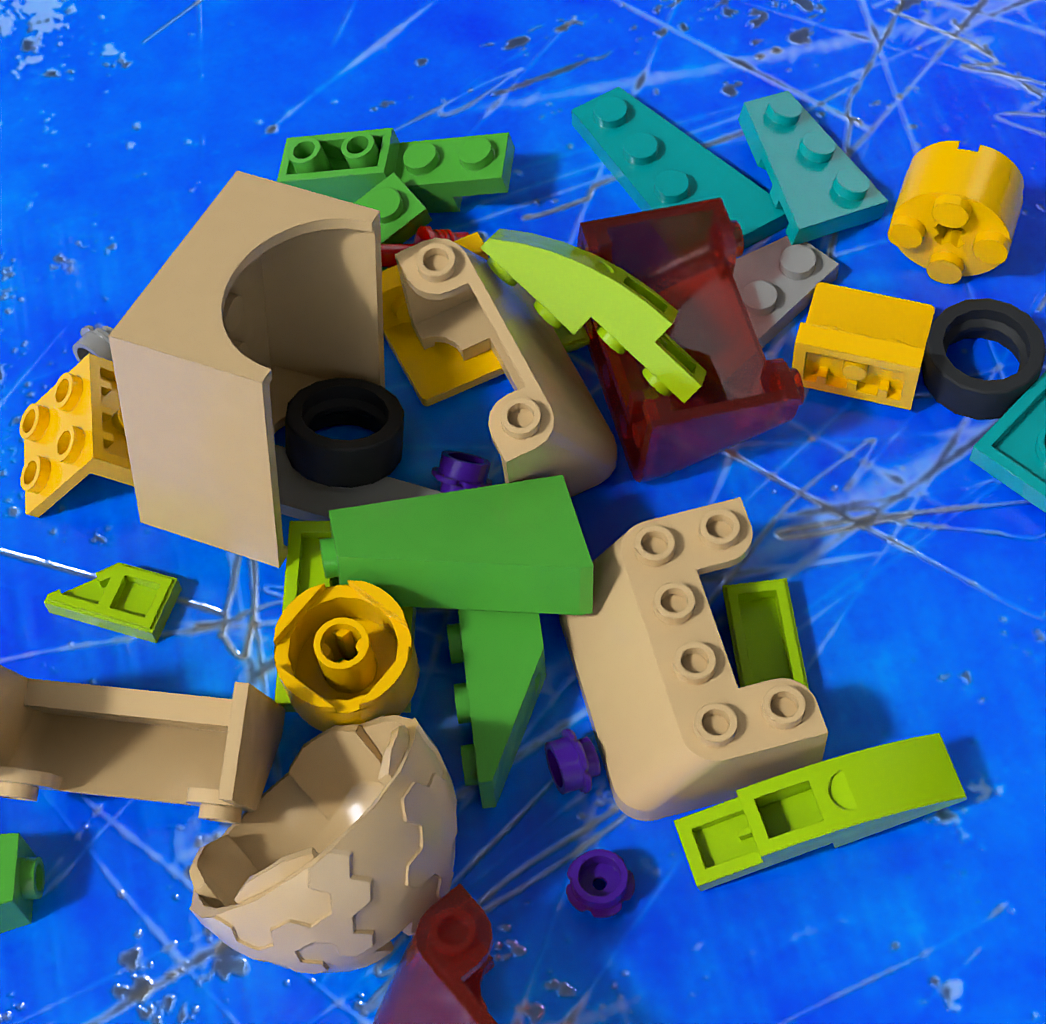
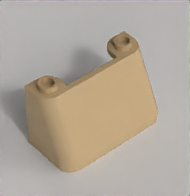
(550, 417)

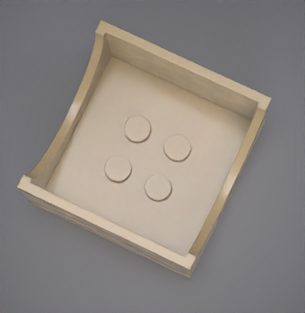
(235, 323)

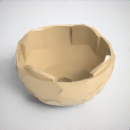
(335, 852)

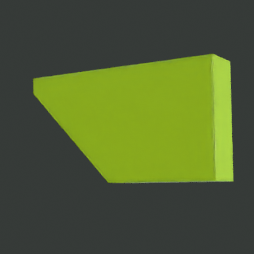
(120, 600)

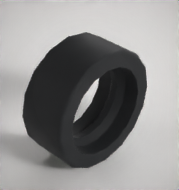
(991, 321)
(344, 461)

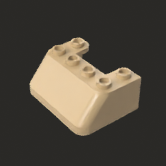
(661, 681)

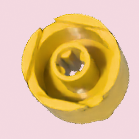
(957, 210)
(351, 624)

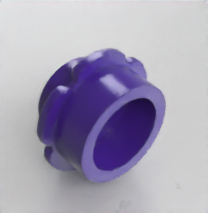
(461, 471)
(572, 762)
(599, 865)

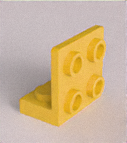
(862, 345)
(439, 369)
(73, 434)

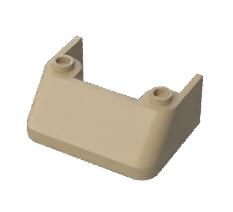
(138, 744)

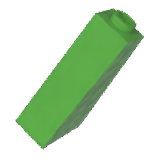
(469, 549)

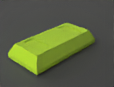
(763, 632)

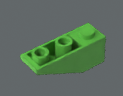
(501, 688)

